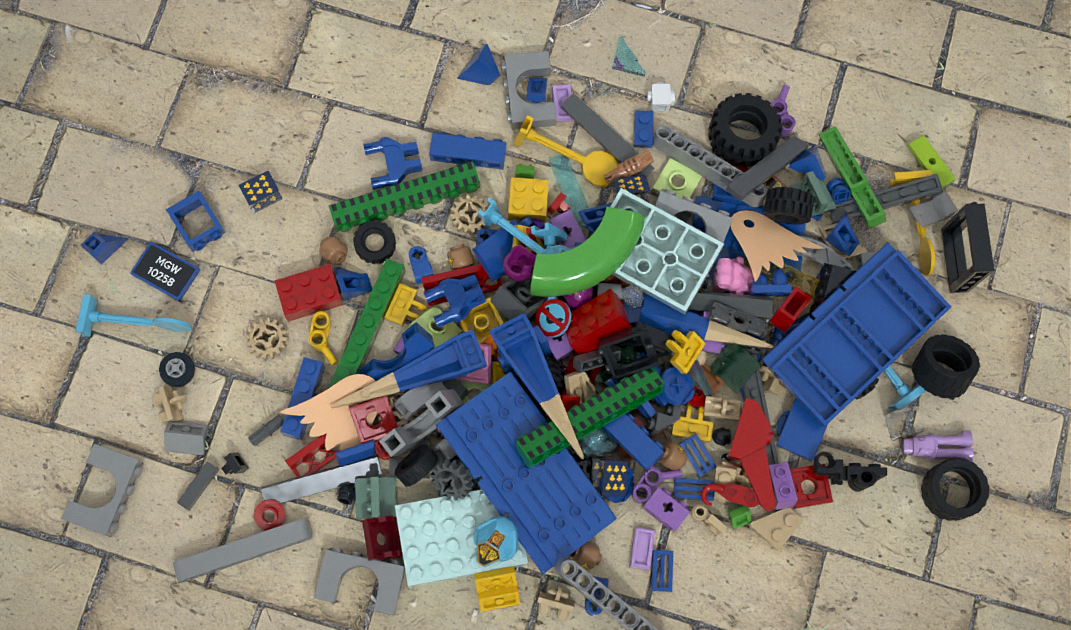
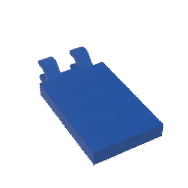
(495, 248)
(801, 433)

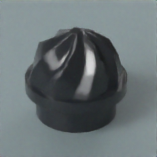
(722, 436)
(346, 494)

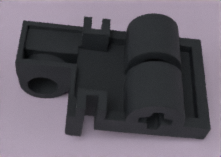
(858, 476)

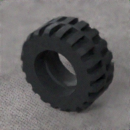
(748, 109)

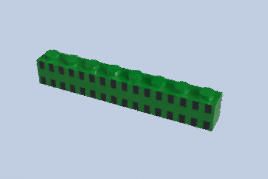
(405, 196)
(370, 321)
(591, 415)

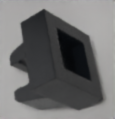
(235, 464)

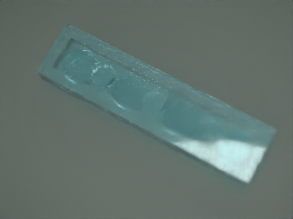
(569, 185)

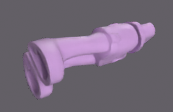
(927, 446)

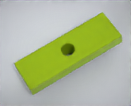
(924, 154)

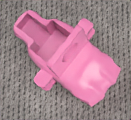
(732, 276)

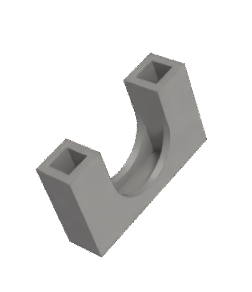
(518, 68)
(715, 223)
(414, 401)
(405, 438)
(105, 518)
(337, 564)

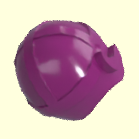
(519, 263)
(578, 299)

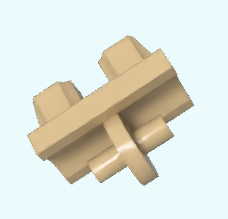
(771, 383)
(172, 404)
(722, 408)
(556, 599)

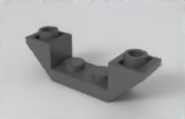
(671, 413)

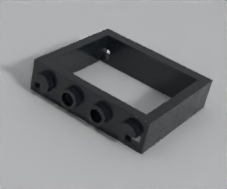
(975, 219)

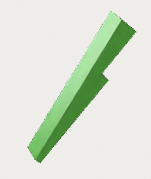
(853, 177)

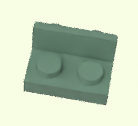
(823, 201)
(375, 497)

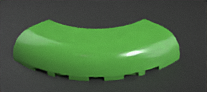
(592, 260)

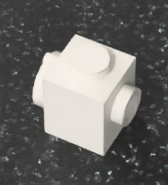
(660, 97)

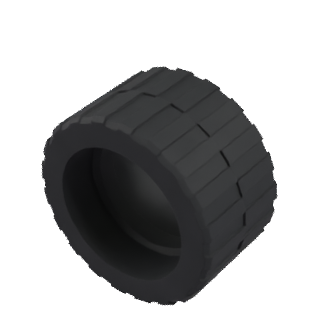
(954, 354)
(975, 479)

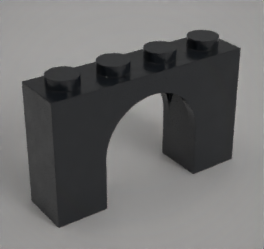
(830, 280)

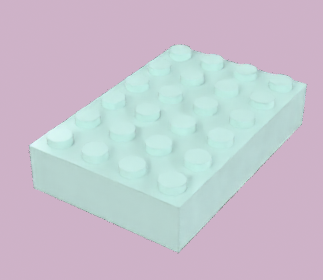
(669, 257)
(440, 540)

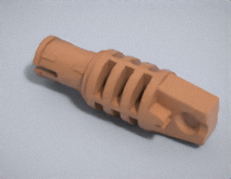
(630, 167)

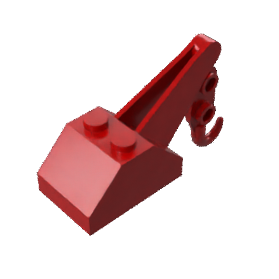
(749, 449)

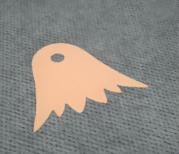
(766, 241)
(334, 421)

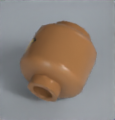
(333, 250)
(460, 257)
(674, 456)
(587, 555)

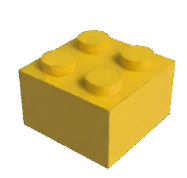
(528, 198)
(482, 320)

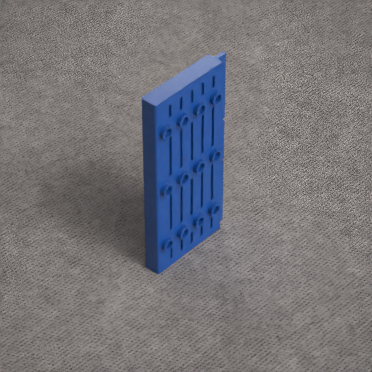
(856, 334)
(549, 503)

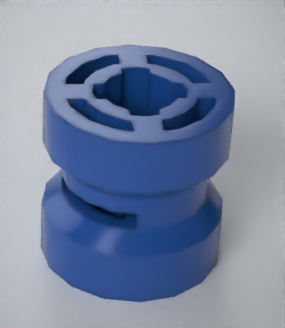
(838, 190)

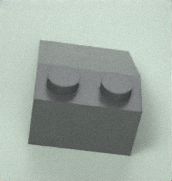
(515, 299)

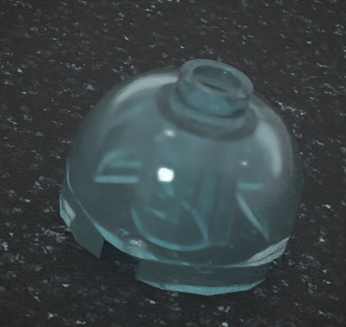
(598, 443)

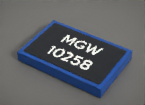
(165, 271)

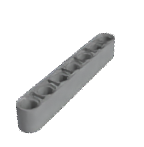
(702, 162)
(242, 550)
(604, 599)

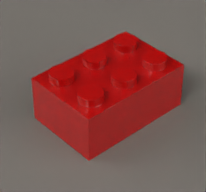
(308, 292)
(596, 320)

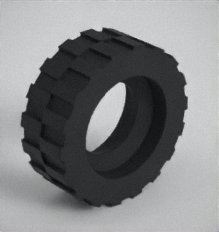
(367, 229)
(416, 465)

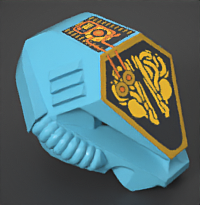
(495, 540)

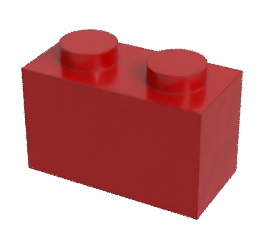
(790, 309)

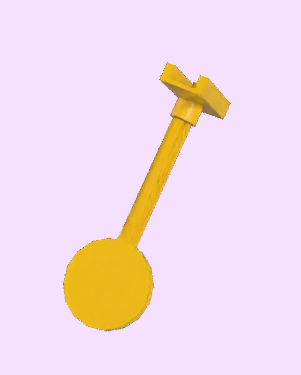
(593, 165)
(926, 248)

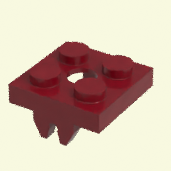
(389, 529)

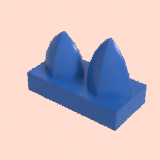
(778, 288)

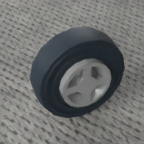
(172, 364)

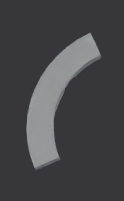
(823, 256)

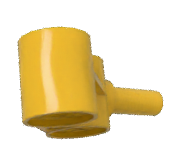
(321, 331)

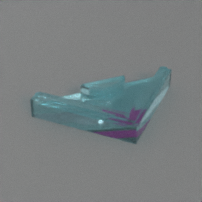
(626, 60)
(699, 378)

